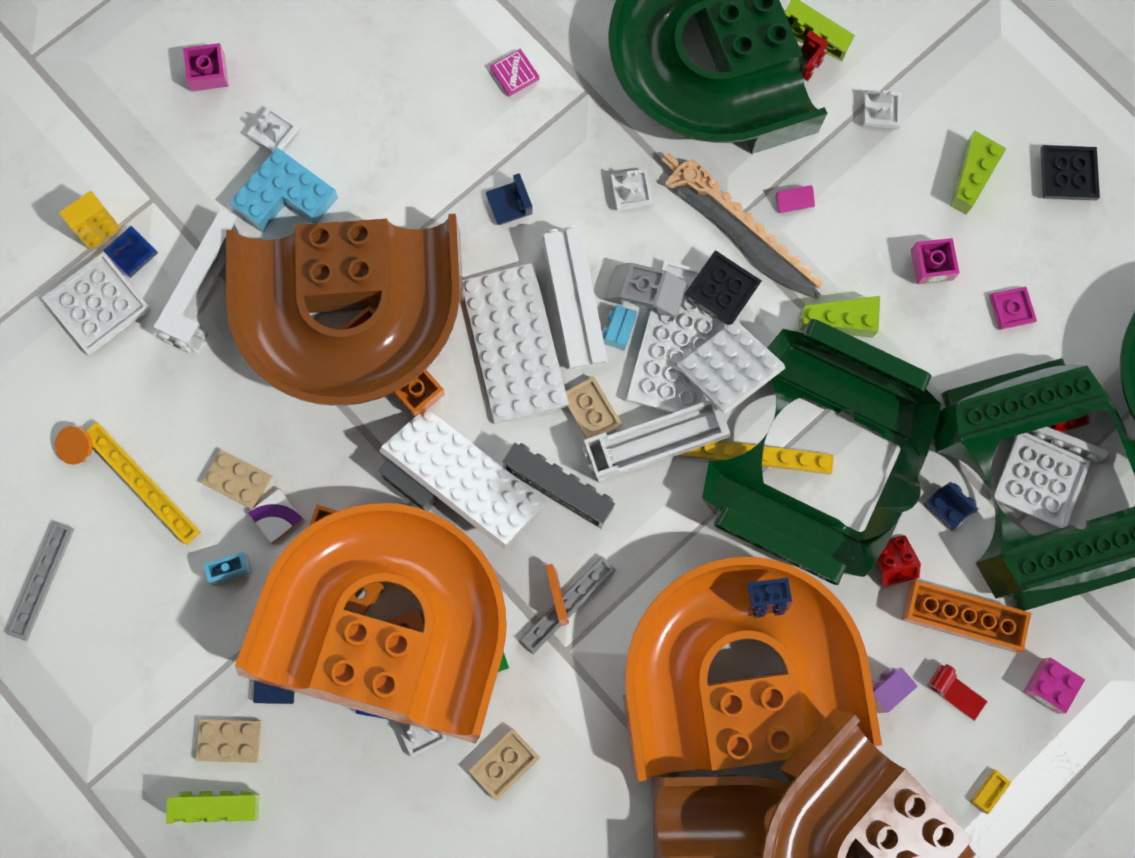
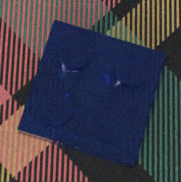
(130, 251)

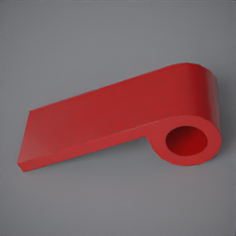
(955, 692)

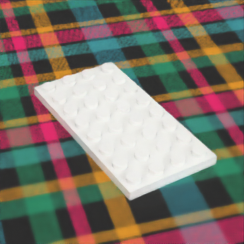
(514, 343)
(666, 343)
(463, 477)

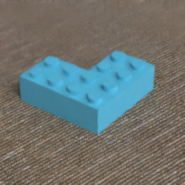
(282, 183)

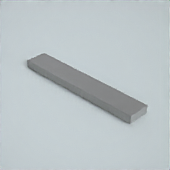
(40, 581)
(573, 600)

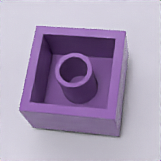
(892, 689)

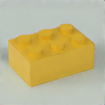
(90, 220)

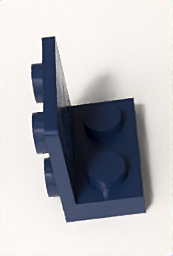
(510, 201)
(951, 505)
(769, 597)
(271, 694)

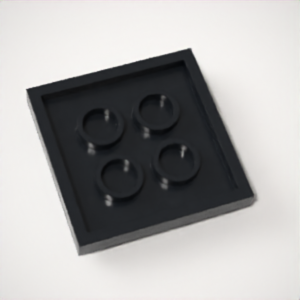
(1070, 172)
(722, 288)

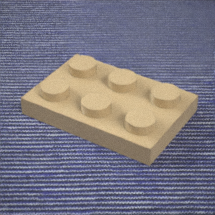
(592, 409)
(237, 479)
(228, 741)
(504, 764)

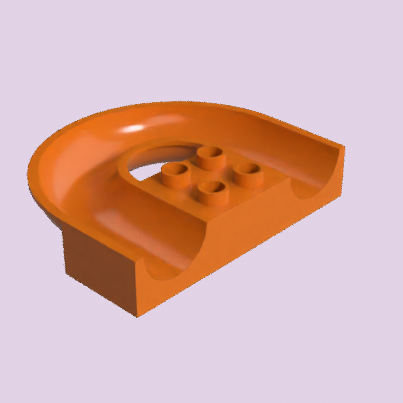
(318, 649)
(695, 724)

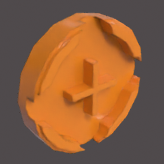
(73, 445)

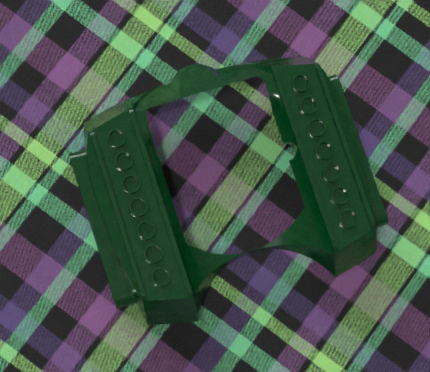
(878, 394)
(1063, 560)

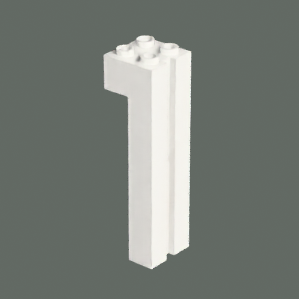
(574, 297)
(177, 319)
(655, 440)

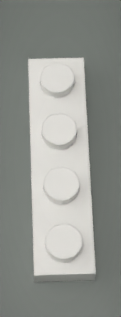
(1071, 443)

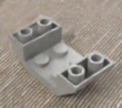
(646, 287)

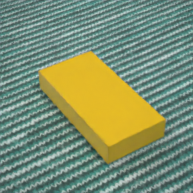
(990, 791)

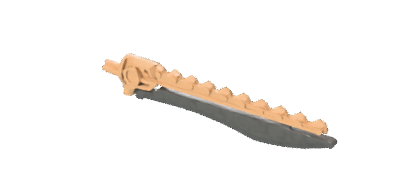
(697, 184)

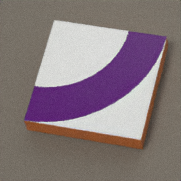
(275, 516)

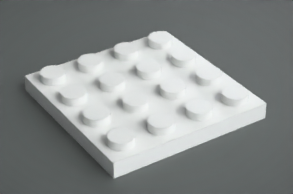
(96, 303)
(730, 367)
(1041, 480)

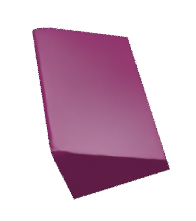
(795, 199)

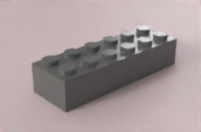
(558, 485)

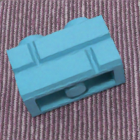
(620, 327)
(227, 568)

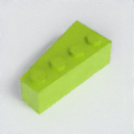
(804, 18)
(976, 168)
(852, 316)
(212, 807)

